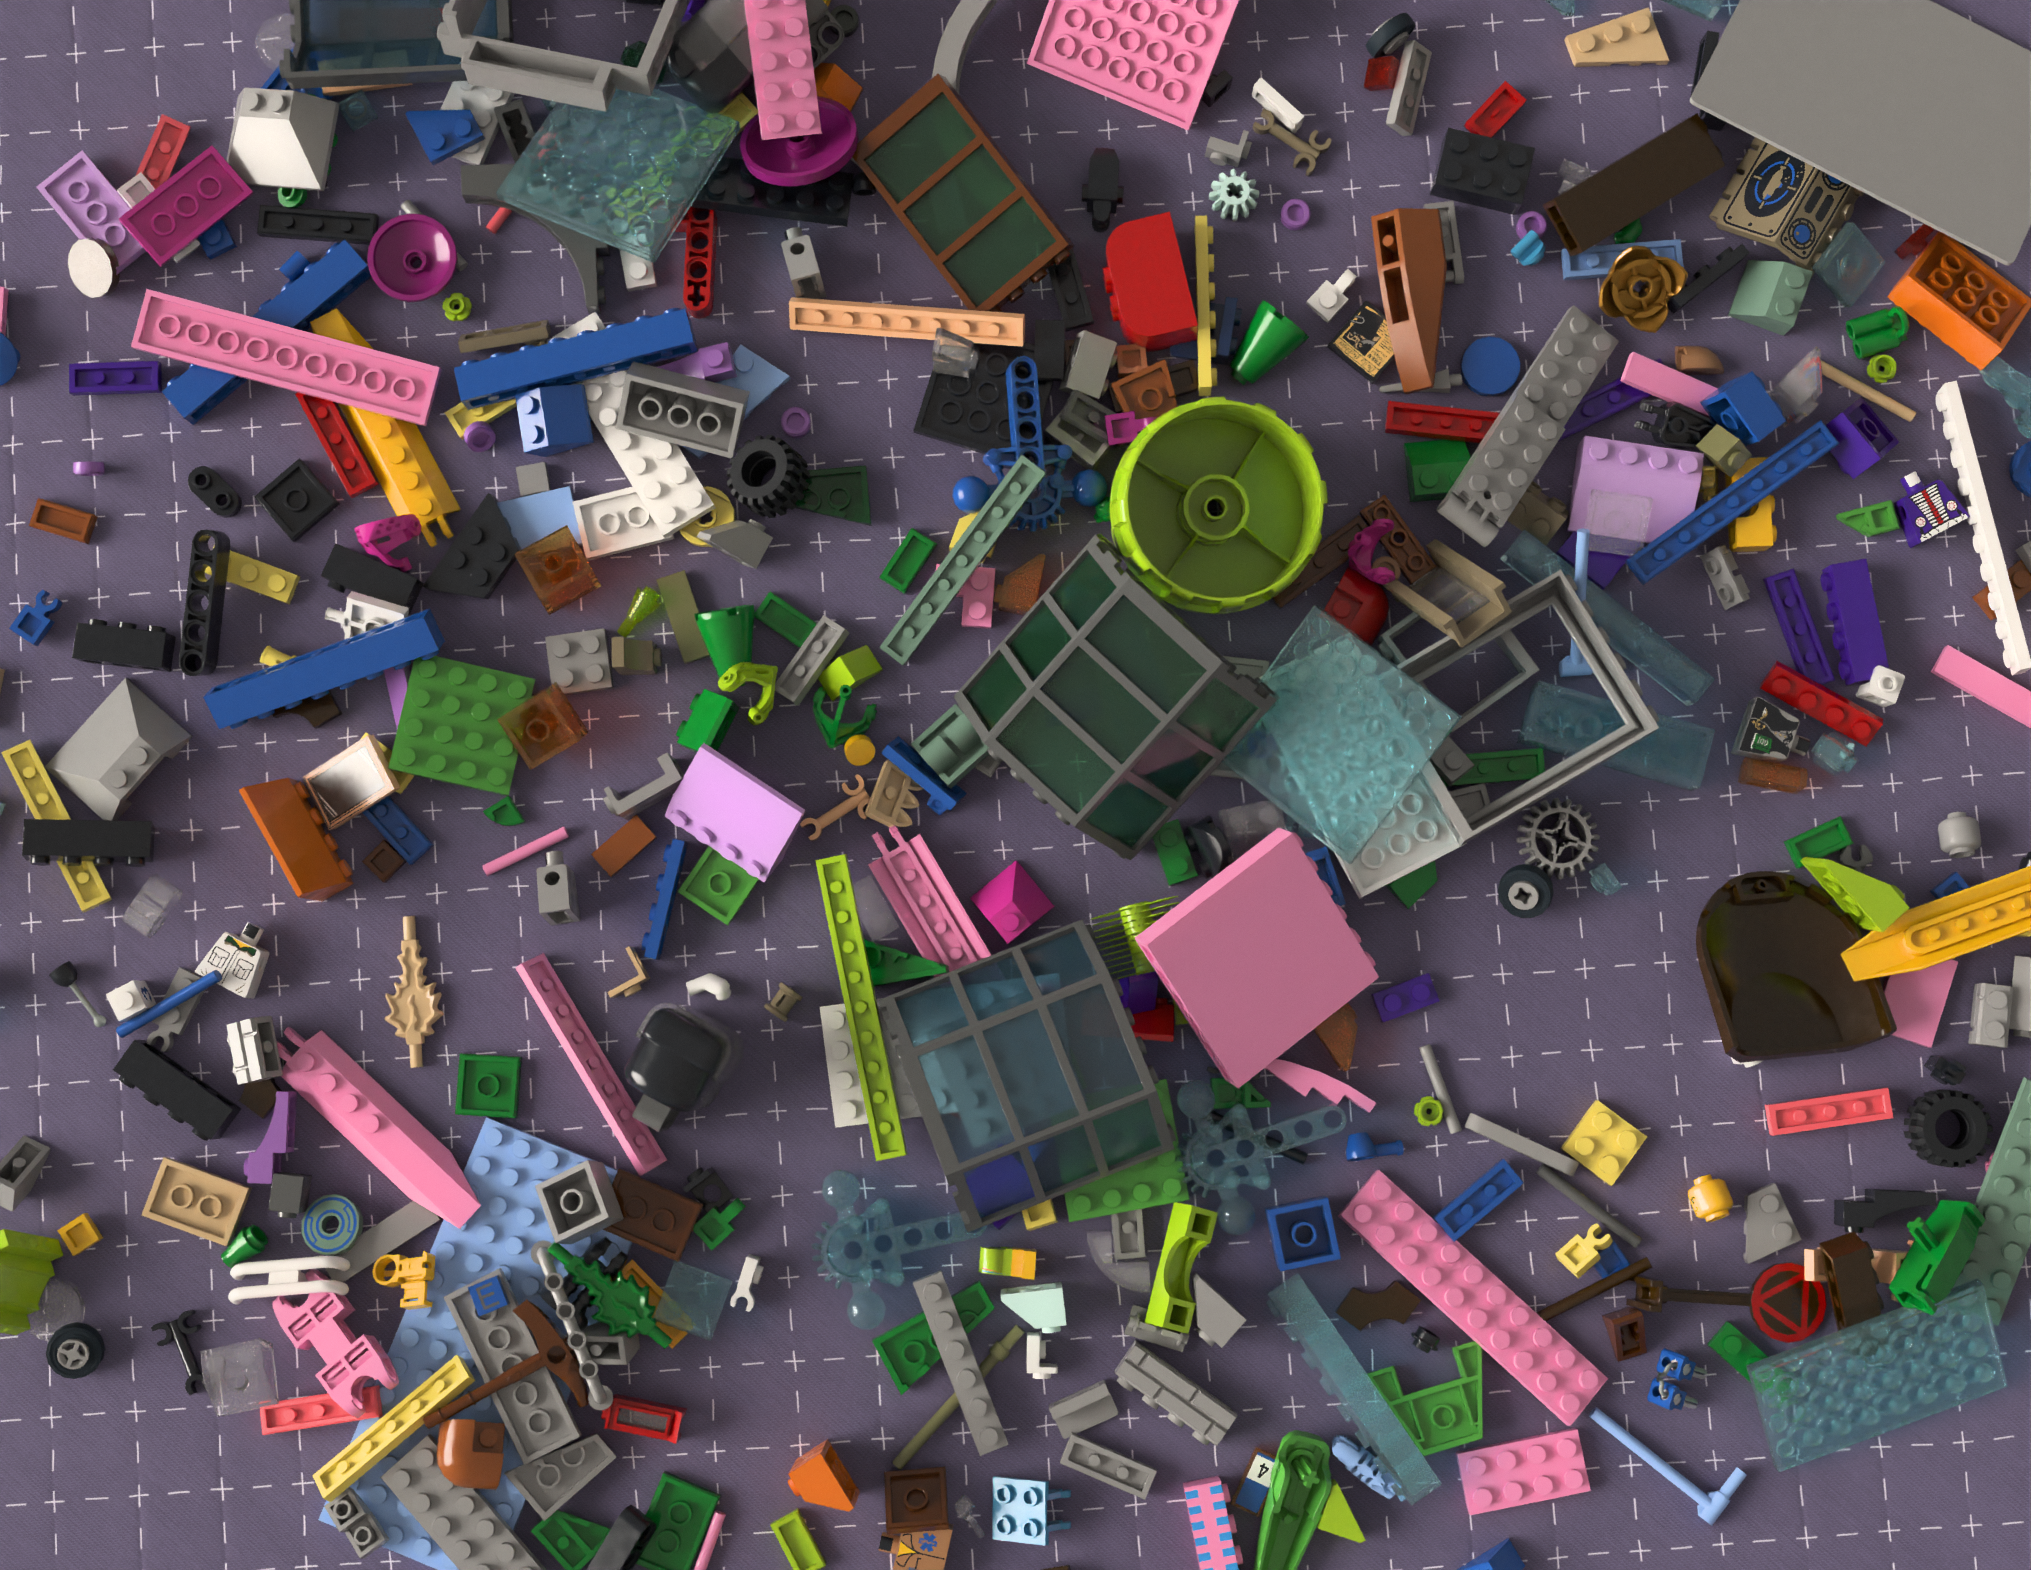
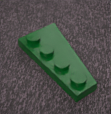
(910, 1346)

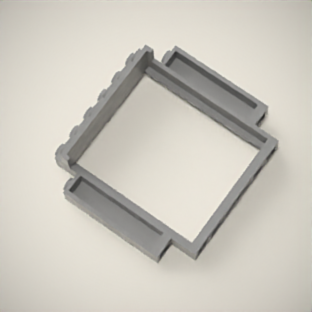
(552, 73)

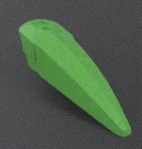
(1293, 1501)

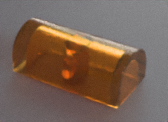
(1772, 775)

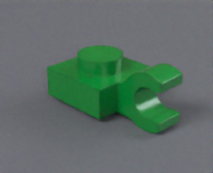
(716, 1225)

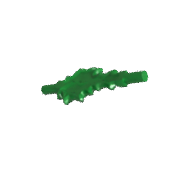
(619, 1301)

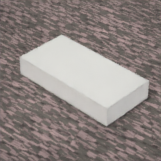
(1277, 105)

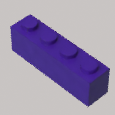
(1854, 620)

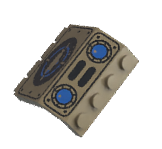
(1784, 204)

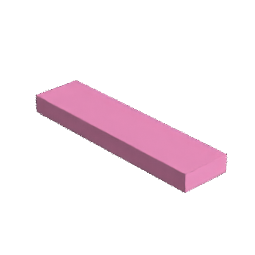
(1666, 383)
(1984, 684)

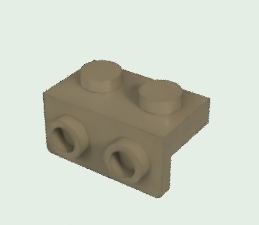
(1539, 514)

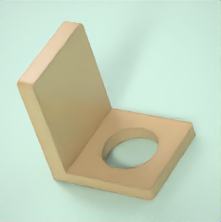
(633, 985)

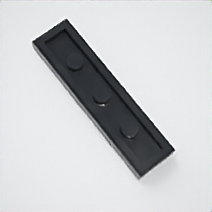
(317, 224)

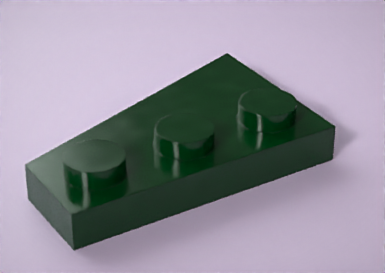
(838, 494)

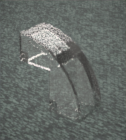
(1126, 1273)

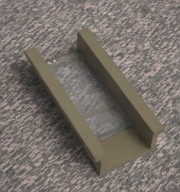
(1454, 595)

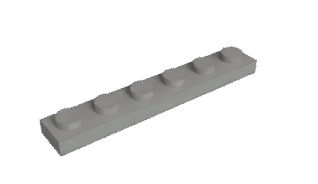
(960, 1363)

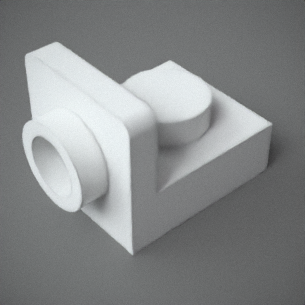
(1882, 688)
(1035, 1351)

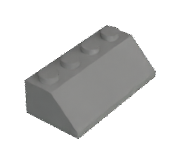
(682, 409)

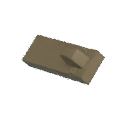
(531, 333)

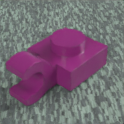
(1124, 427)

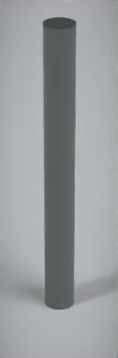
(1589, 1205)

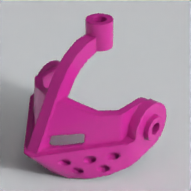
(398, 528)
(1362, 549)

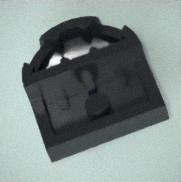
(1210, 846)

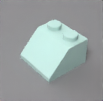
(1038, 1305)

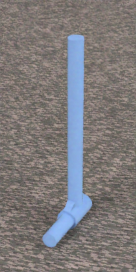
(1575, 663)
(1710, 1504)

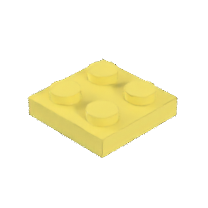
(1603, 1142)

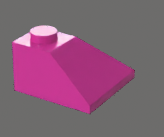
(1012, 902)

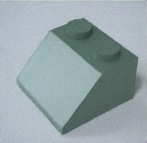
(1770, 295)

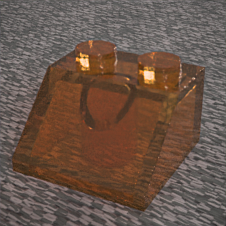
(557, 570)
(543, 725)

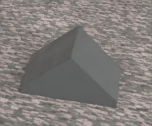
(516, 126)

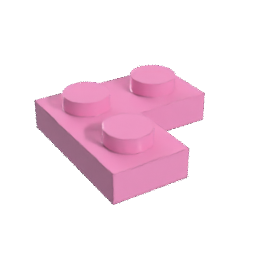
(978, 598)

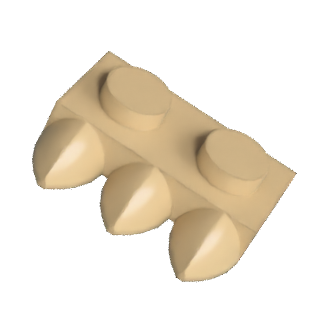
(891, 795)

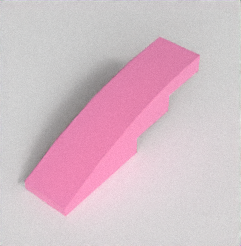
(1304, 1078)

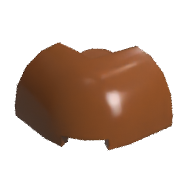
(471, 1452)

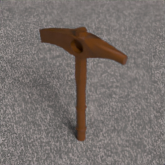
(553, 1353)

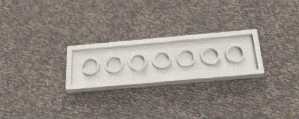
(652, 465)

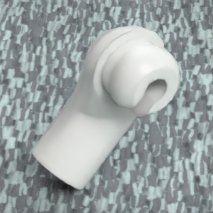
(710, 983)

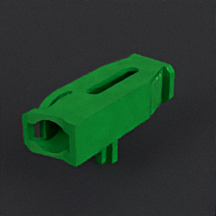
(1936, 1254)

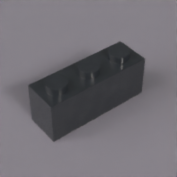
(369, 577)
(124, 645)

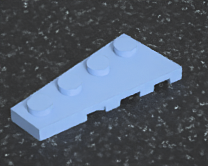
(755, 376)

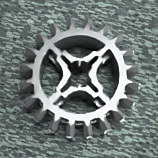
(1553, 852)

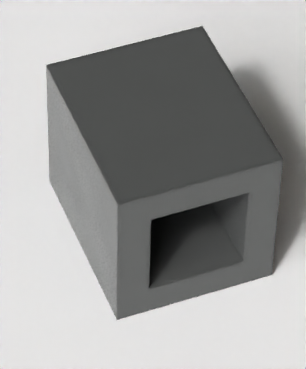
(289, 1194)

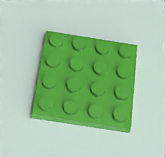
(452, 724)
(1136, 1187)

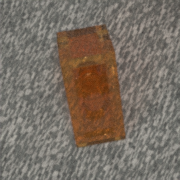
(1021, 587)
(1339, 1035)

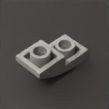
(357, 1522)

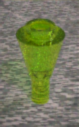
(642, 605)

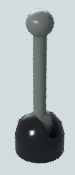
(66, 976)

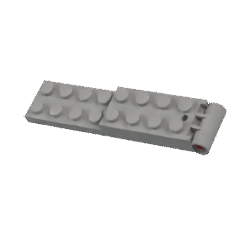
(1527, 427)

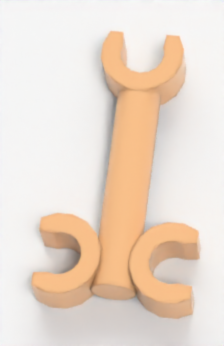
(859, 798)

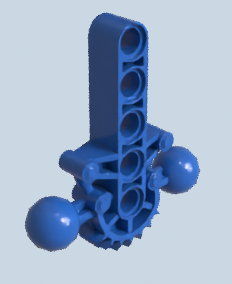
(1086, 487)

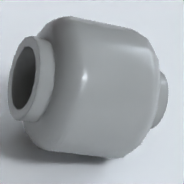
(1959, 835)

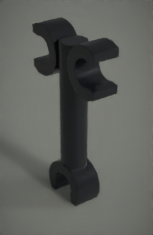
(177, 1331)

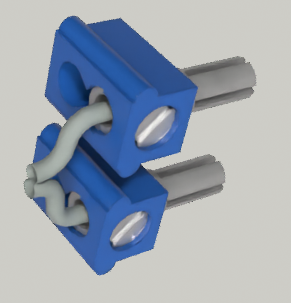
(1677, 1367)

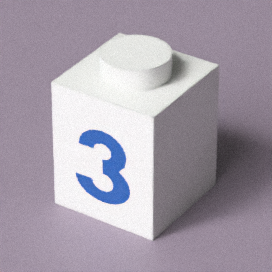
(130, 1000)

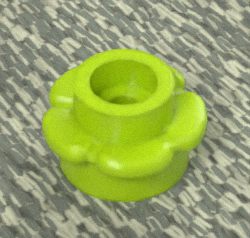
(457, 314)
(1887, 363)
(1427, 1119)

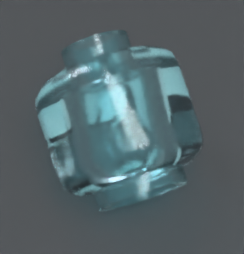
(1834, 753)

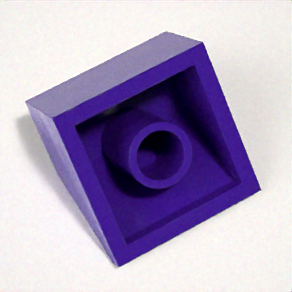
(1861, 438)

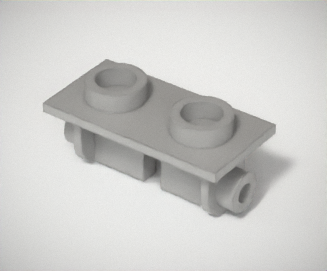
(1729, 588)
(1158, 1335)

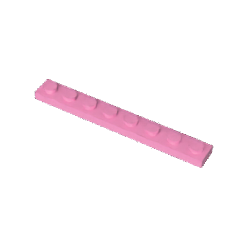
(591, 1063)

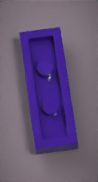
(115, 378)

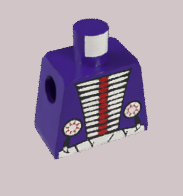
(1927, 509)

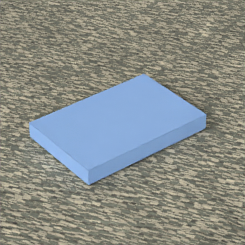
(540, 515)

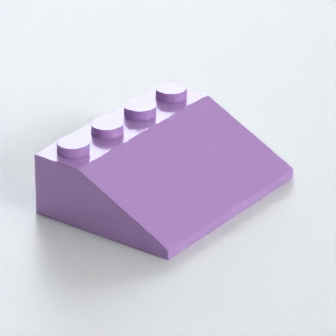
(1636, 469)
(734, 813)

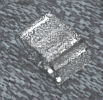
(152, 906)

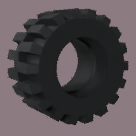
(754, 462)
(1972, 1128)

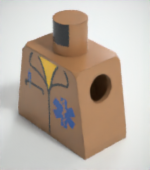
(918, 1549)

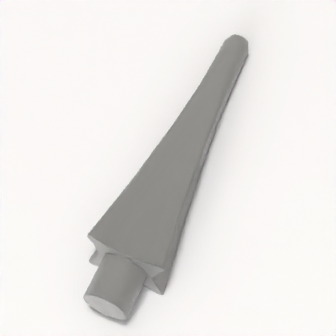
(1442, 383)

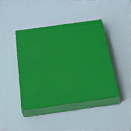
(488, 1085)

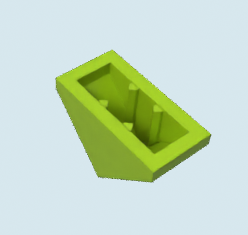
(849, 670)
(1338, 1517)

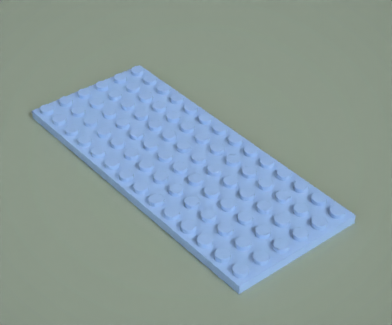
(498, 1235)

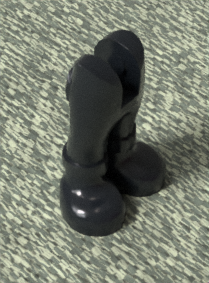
(583, 1299)

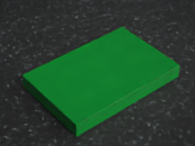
(682, 1518)

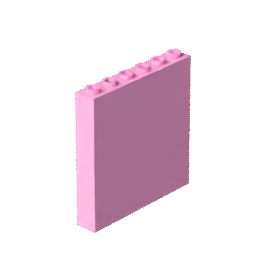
(1258, 956)

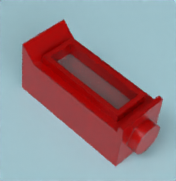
(644, 1418)

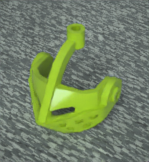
(759, 673)

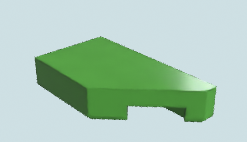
(1872, 519)

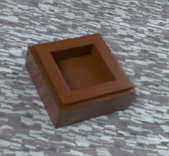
(384, 861)

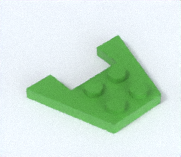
(1443, 1413)

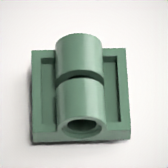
(951, 746)

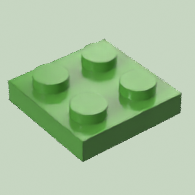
(718, 886)

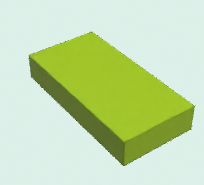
(798, 1542)

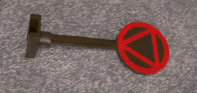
(1779, 1300)

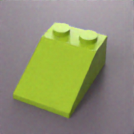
(1866, 899)

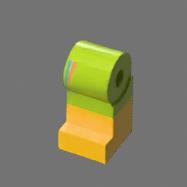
(1008, 1261)

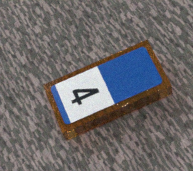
(1254, 1483)

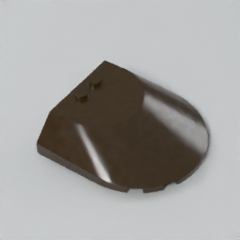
(1779, 971)

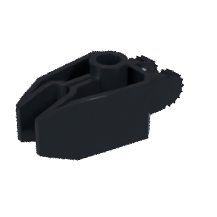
(1102, 188)
(1674, 424)

